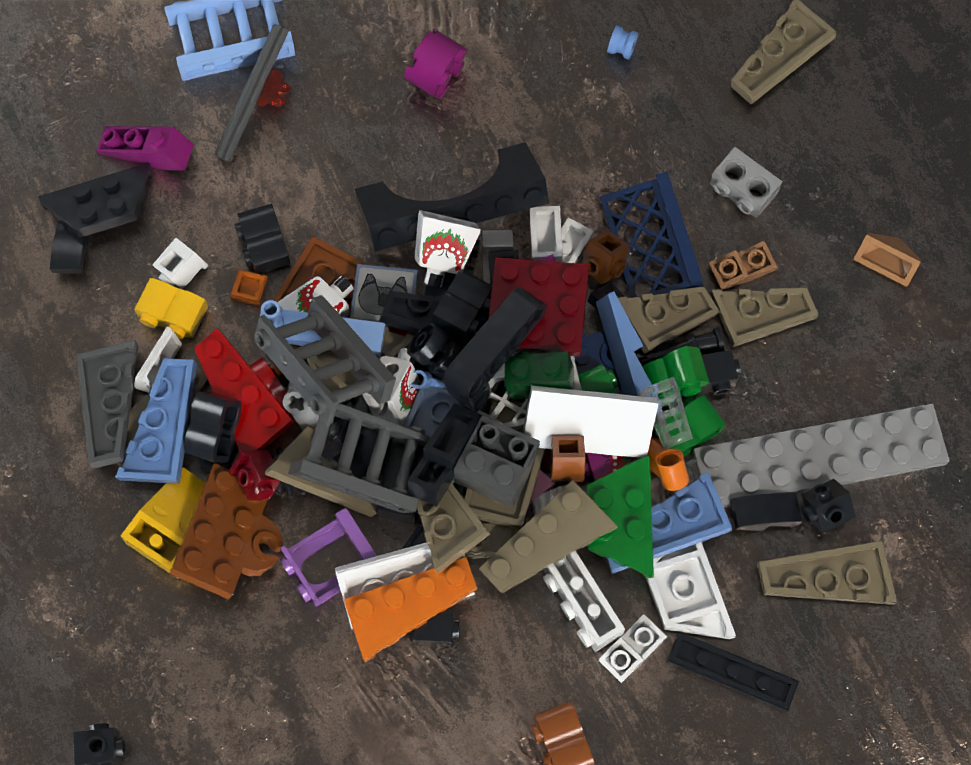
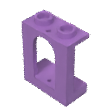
(298, 553)

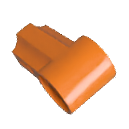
(668, 465)

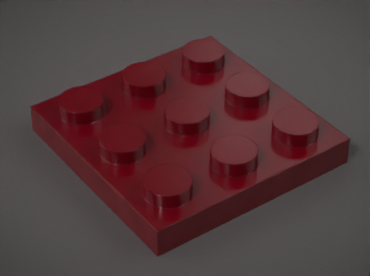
(556, 284)

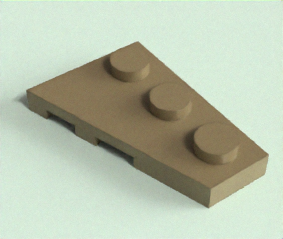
(757, 314)
(668, 315)
(450, 528)

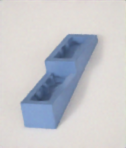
(622, 343)

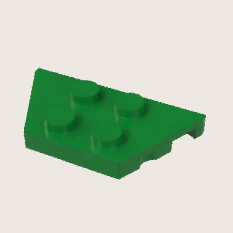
(627, 502)

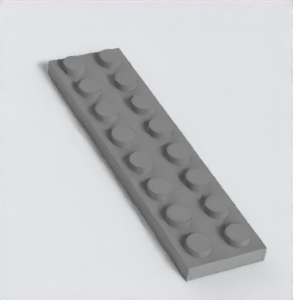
(815, 454)

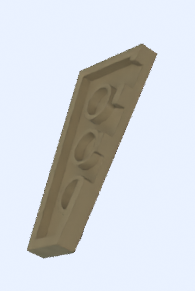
(836, 574)

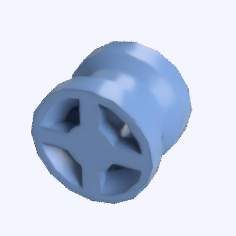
(622, 42)

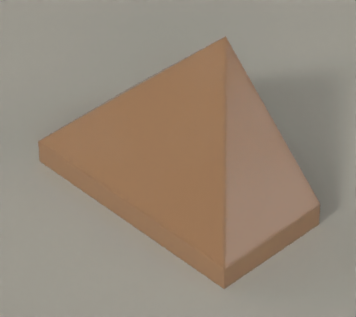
(888, 257)

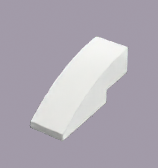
(546, 232)

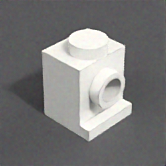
(178, 264)

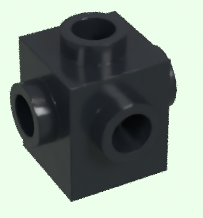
(827, 506)
(88, 742)

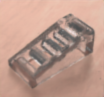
(674, 401)

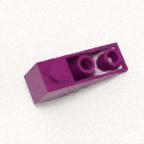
(159, 145)

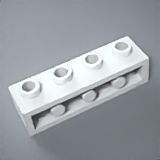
(583, 602)

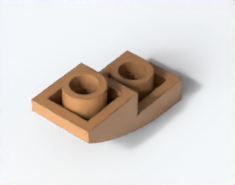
(743, 266)

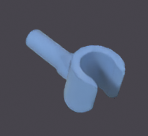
(429, 381)

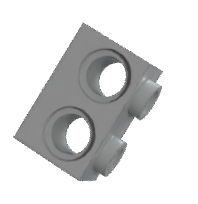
(750, 177)

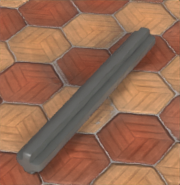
(251, 92)

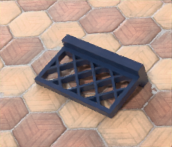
(673, 225)

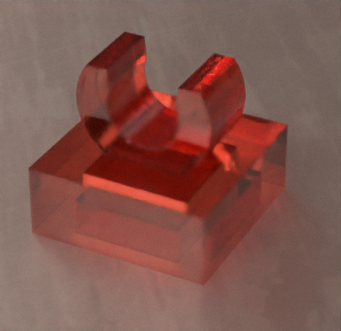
(270, 90)

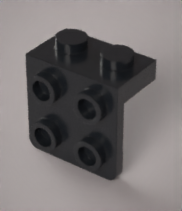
(364, 444)

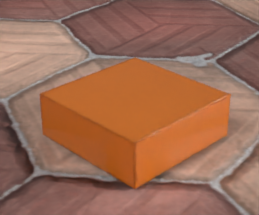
(249, 288)

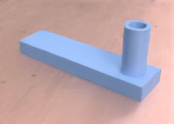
(370, 332)

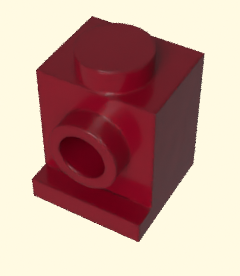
(251, 476)

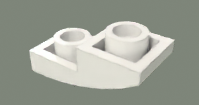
(632, 648)

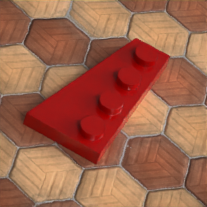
(231, 376)

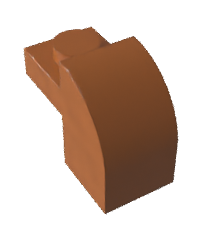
(567, 459)

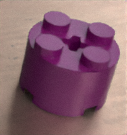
(435, 63)

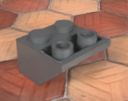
(496, 461)

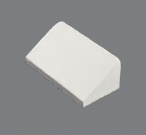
(166, 347)

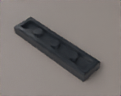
(732, 672)

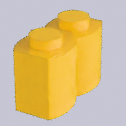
(171, 307)

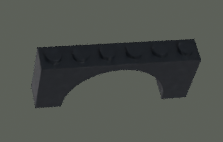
(512, 188)

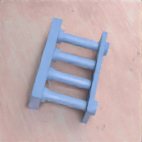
(221, 57)

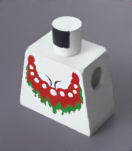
(443, 245)
(301, 298)
(403, 393)

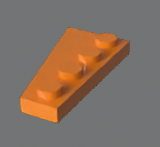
(399, 607)

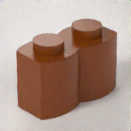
(562, 736)

